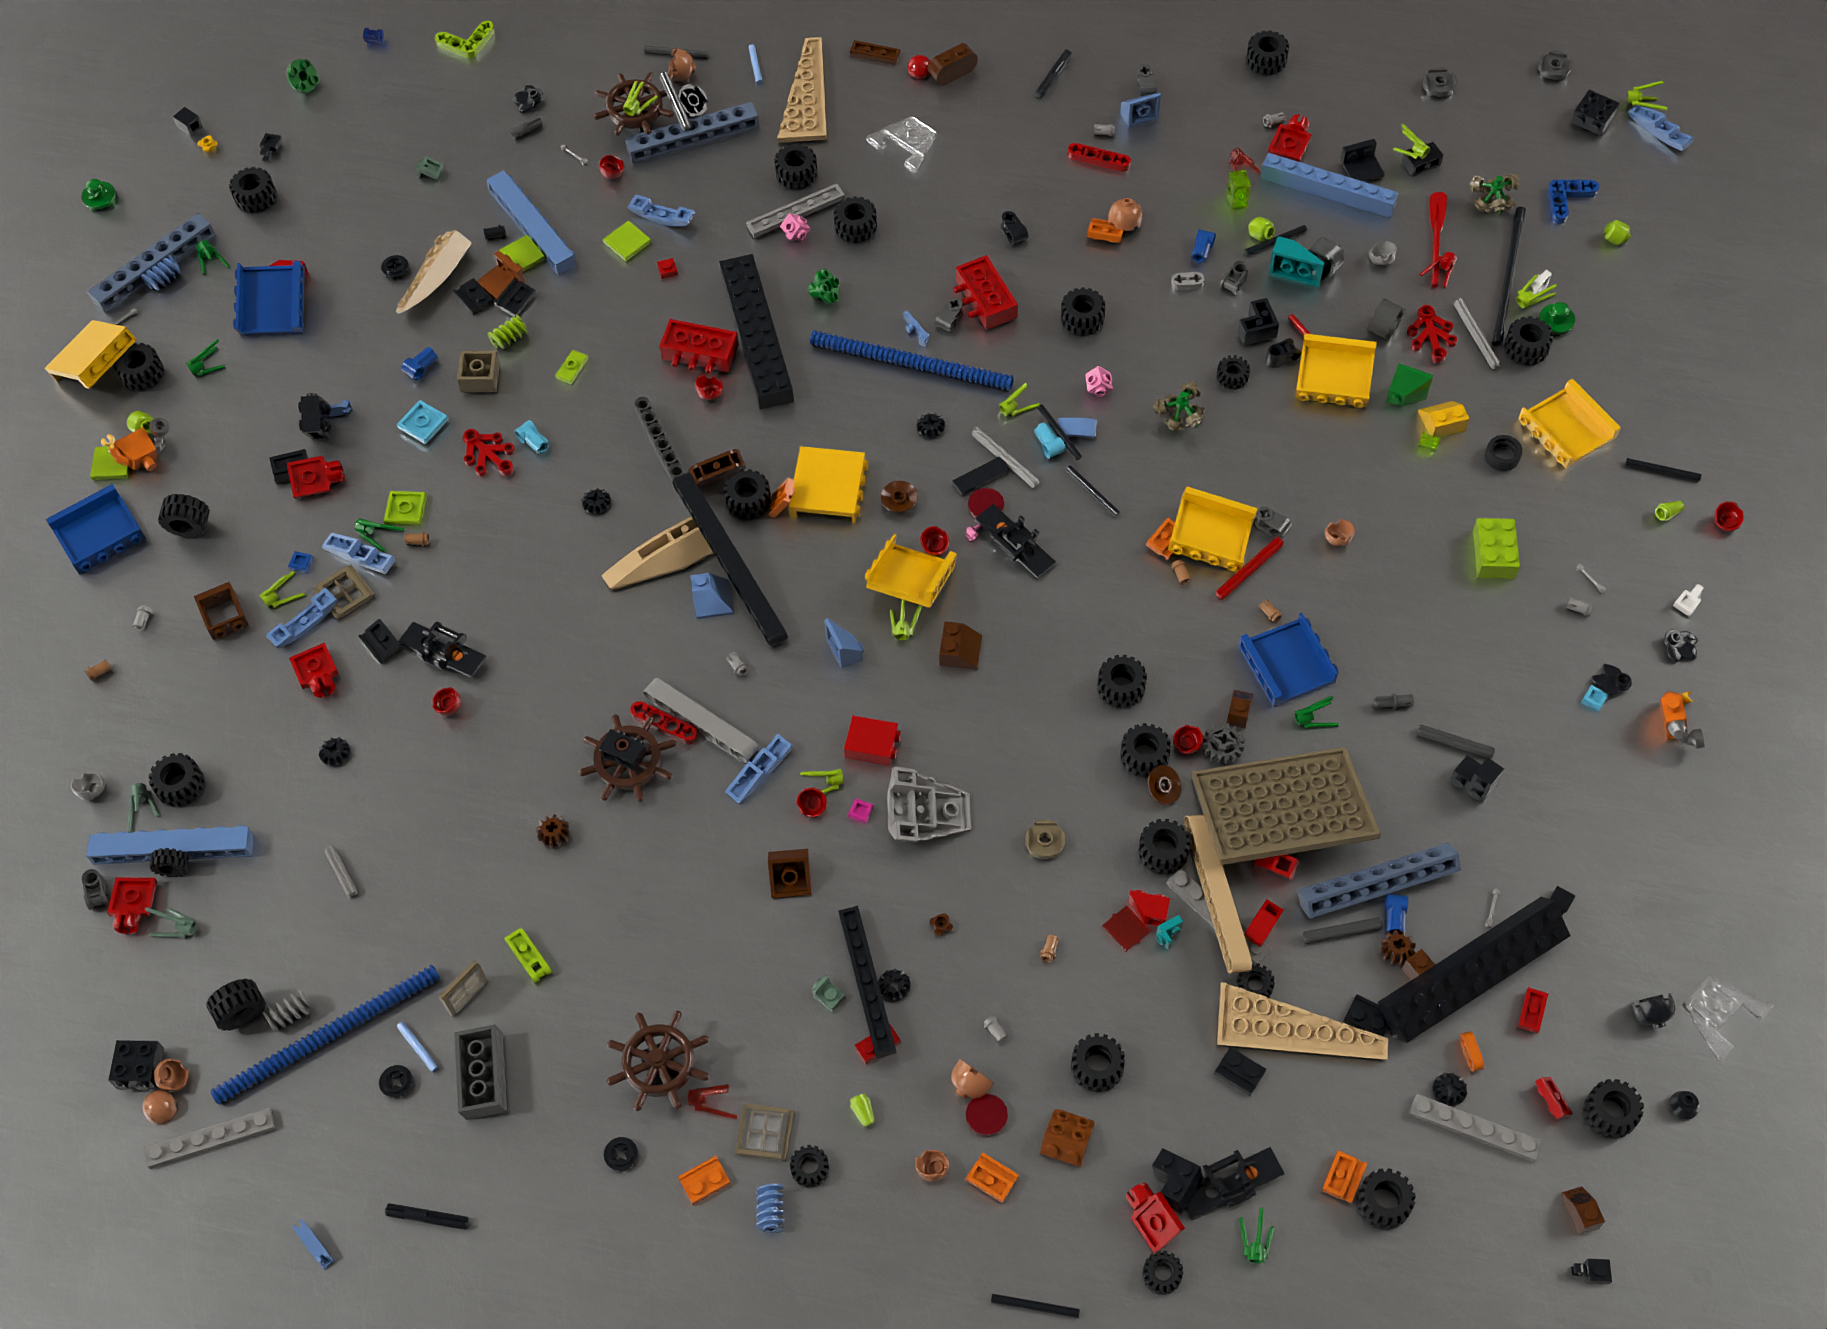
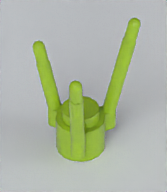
(1635, 97)
(631, 105)
(1420, 148)
(1527, 299)
(1009, 405)
(269, 596)
(902, 629)
(833, 777)

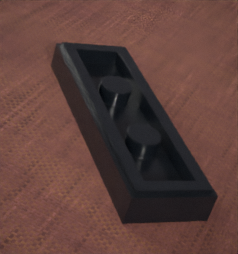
(980, 476)

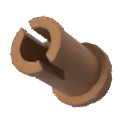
(417, 539)
(1179, 568)
(1273, 613)
(98, 670)
(1048, 952)

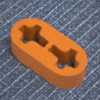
(1471, 1051)

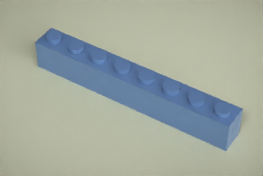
(1329, 185)
(531, 222)
(197, 843)

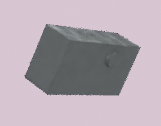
(480, 1072)

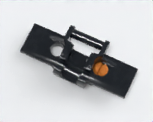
(1002, 527)
(442, 655)
(1238, 1187)

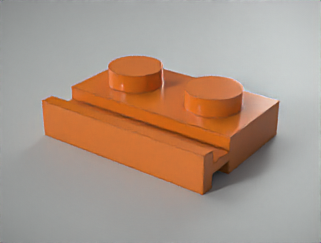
(1103, 230)
(781, 497)
(1161, 538)
(992, 1177)
(1344, 1177)
(704, 1180)

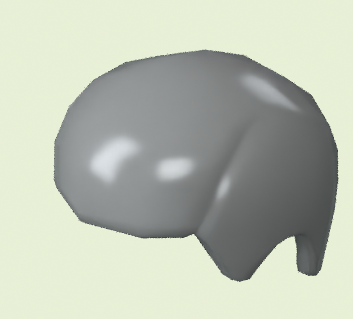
(1383, 254)
(88, 786)

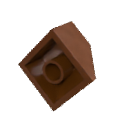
(960, 646)
(789, 873)

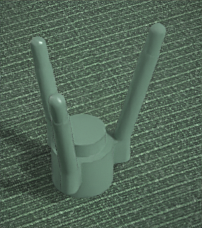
(139, 795)
(184, 924)

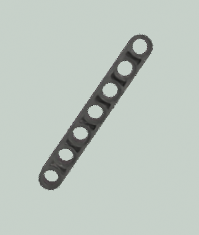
(659, 439)

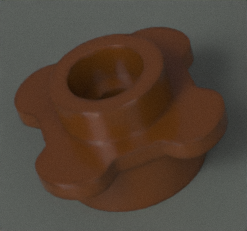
(942, 918)

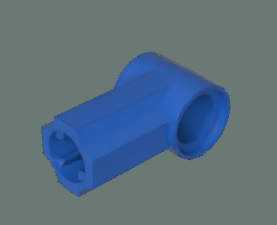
(1203, 243)
(416, 367)
(1396, 908)

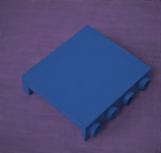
(269, 299)
(95, 529)
(1289, 661)

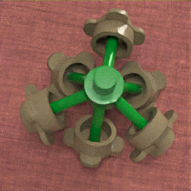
(1494, 187)
(1176, 404)

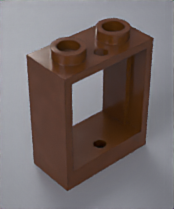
(208, 599)

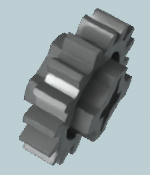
(1230, 750)

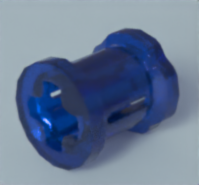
(373, 35)

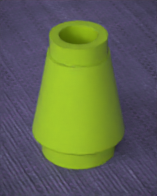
(1668, 510)
(862, 1108)

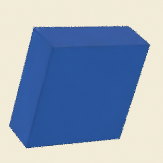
(300, 562)

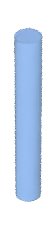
(755, 64)
(418, 1047)

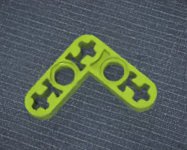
(467, 48)

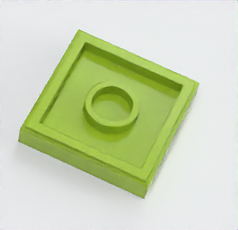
(627, 241)
(524, 253)
(105, 467)
(405, 508)

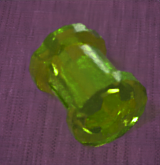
(1429, 441)

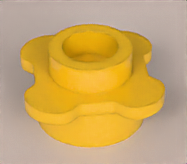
(207, 144)

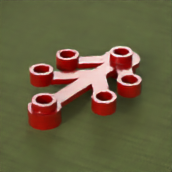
(1427, 314)
(487, 450)

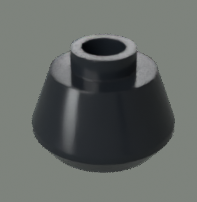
(1684, 1104)

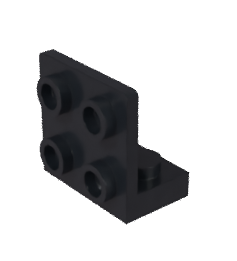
(1361, 162)

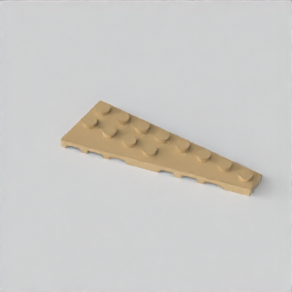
(806, 101)
(1267, 1024)

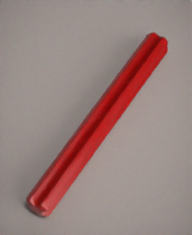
(1249, 568)

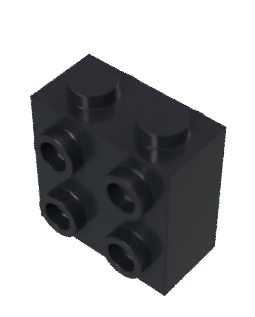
(1595, 112)
(314, 416)
(135, 1064)

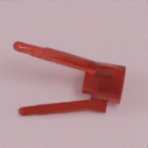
(1238, 157)
(699, 1096)

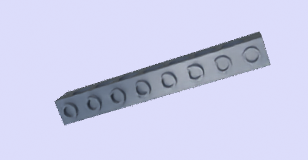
(703, 130)
(128, 277)
(1379, 880)

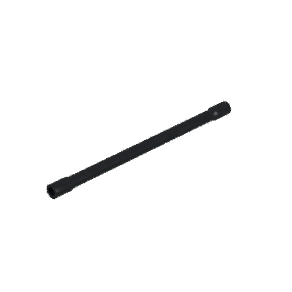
(1498, 335)

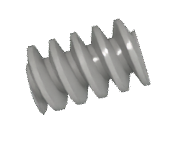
(287, 1011)

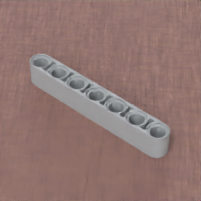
(703, 720)

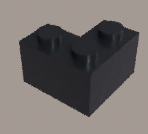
(1260, 324)
(1476, 777)
(1181, 1178)

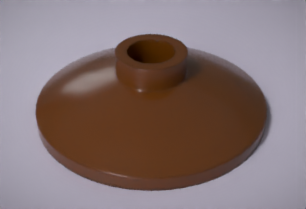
(898, 490)
(1170, 784)

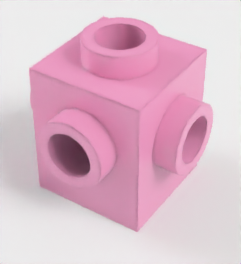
(795, 227)
(1099, 382)

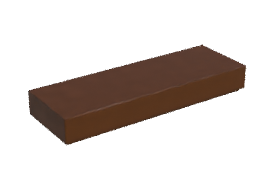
(875, 52)

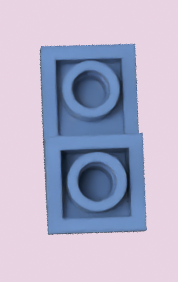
(1078, 427)

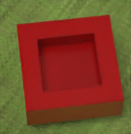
(667, 268)

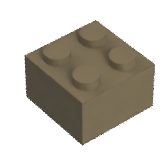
(478, 371)

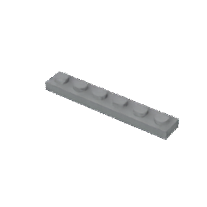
(800, 207)
(1194, 896)
(1475, 1128)
(209, 1138)

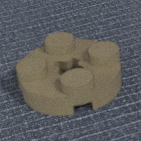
(1045, 850)

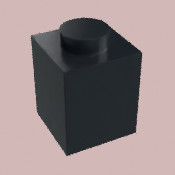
(187, 121)

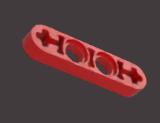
(1099, 155)
(665, 720)

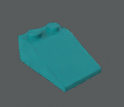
(1295, 263)

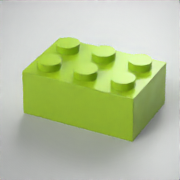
(1496, 548)

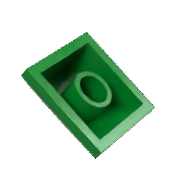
(1408, 386)

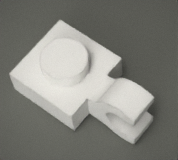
(1540, 282)
(1689, 601)

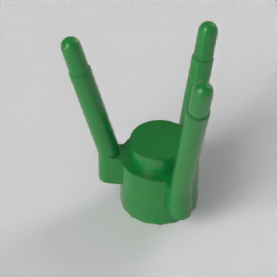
(206, 251)
(195, 364)
(366, 527)
(1305, 715)
(1256, 1251)

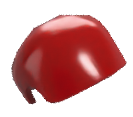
(918, 67)
(611, 167)
(708, 387)
(1729, 516)
(934, 541)
(446, 701)
(1188, 739)
(811, 802)

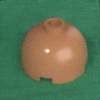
(681, 65)
(1125, 214)
(969, 1081)

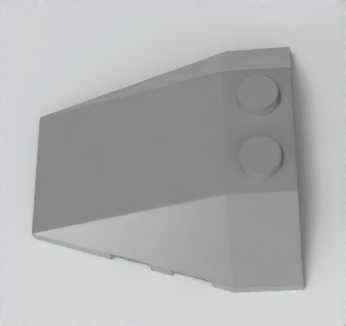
(925, 808)

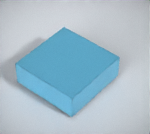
(1595, 698)

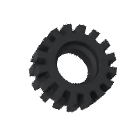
(1233, 380)
(169, 862)
(1263, 974)
(809, 1153)
(1162, 1259)

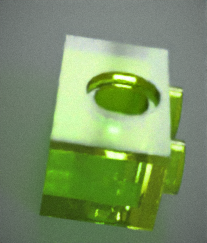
(1238, 189)

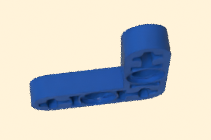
(1564, 192)

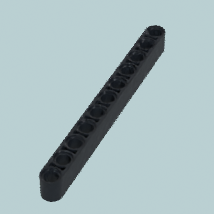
(730, 559)

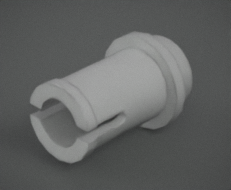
(1270, 120)
(1105, 129)
(1579, 606)
(143, 613)
(739, 667)
(995, 1029)

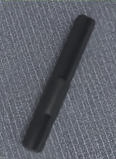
(1053, 73)
(427, 1216)

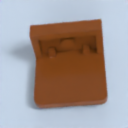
(501, 275)
(1067, 1137)

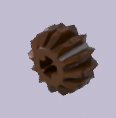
(553, 831)
(1389, 947)

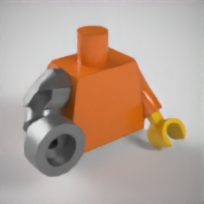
(137, 448)
(1675, 719)

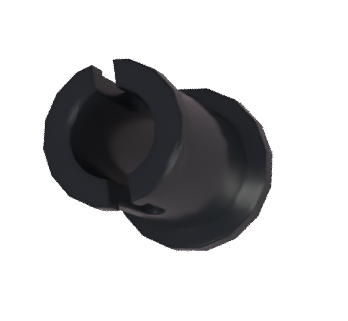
(494, 232)

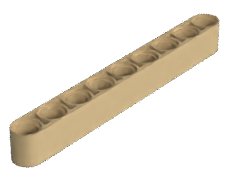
(1218, 896)

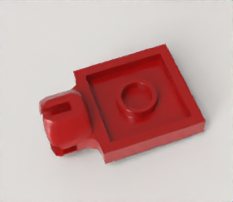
(1291, 139)
(314, 476)
(315, 670)
(129, 901)
(1153, 1217)

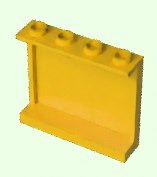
(91, 353)
(1335, 370)
(1570, 424)
(828, 482)
(1212, 529)
(909, 573)

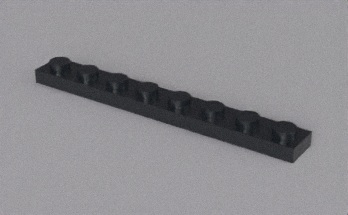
(867, 982)

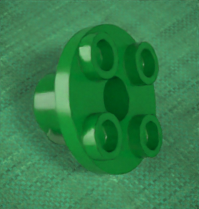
(302, 75)
(98, 195)
(824, 287)
(1558, 317)

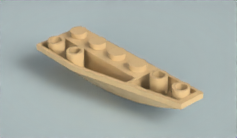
(436, 268)
(663, 554)

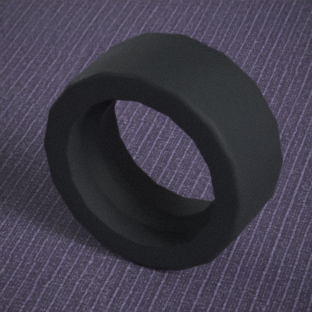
(1503, 441)

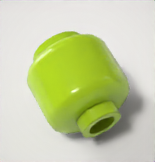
(1261, 229)
(1617, 232)
(138, 420)

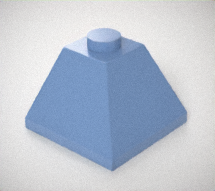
(1140, 109)
(711, 595)
(843, 644)

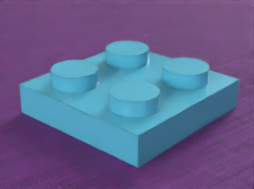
(422, 421)

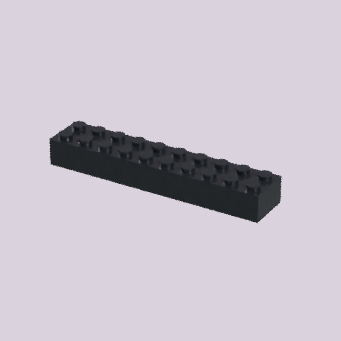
(756, 332)
(1474, 969)

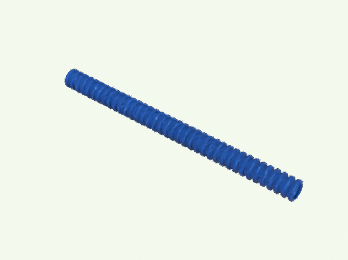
(912, 360)
(324, 1035)

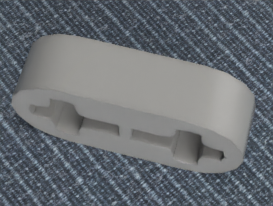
(1187, 281)

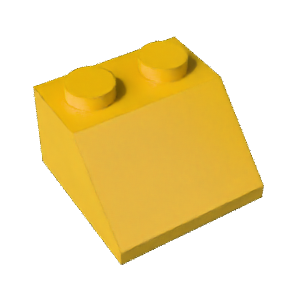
(1445, 419)

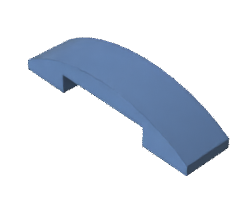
(663, 215)
(304, 621)

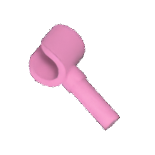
(972, 532)

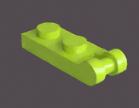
(527, 954)

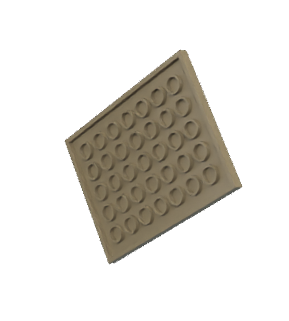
(1284, 805)

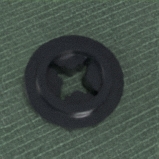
(388, 266)
(925, 429)
(601, 505)
(337, 757)
(891, 993)
(395, 1072)
(1441, 1093)
(621, 1144)

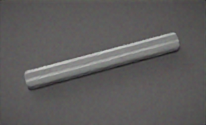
(1477, 333)
(1008, 459)

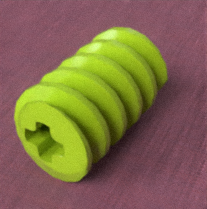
(508, 331)

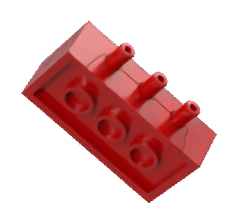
(985, 293)
(698, 346)

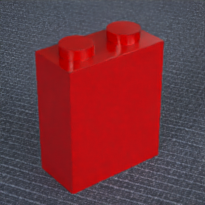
(872, 740)

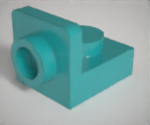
(1170, 927)

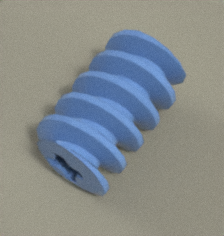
(161, 273)
(768, 1208)

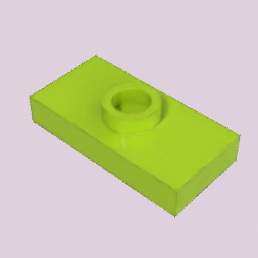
(571, 367)

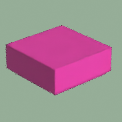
(860, 811)

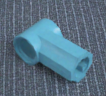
(529, 433)
(1050, 442)

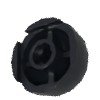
(693, 100)
(1654, 1010)

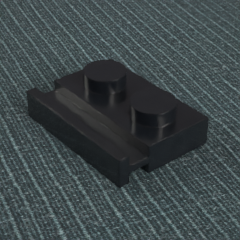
(473, 296)
(515, 297)
(279, 464)
(380, 641)
(1366, 1016)
(1240, 1071)

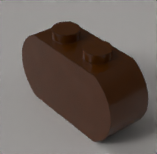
(952, 64)
(717, 468)

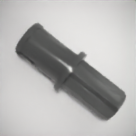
(526, 127)
(1393, 701)

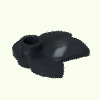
(528, 97)
(1681, 646)
(1612, 680)

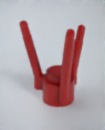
(1446, 263)

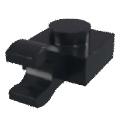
(268, 144)
(1596, 1270)

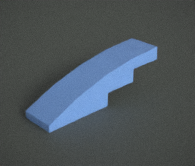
(1656, 124)
(358, 553)
(759, 769)

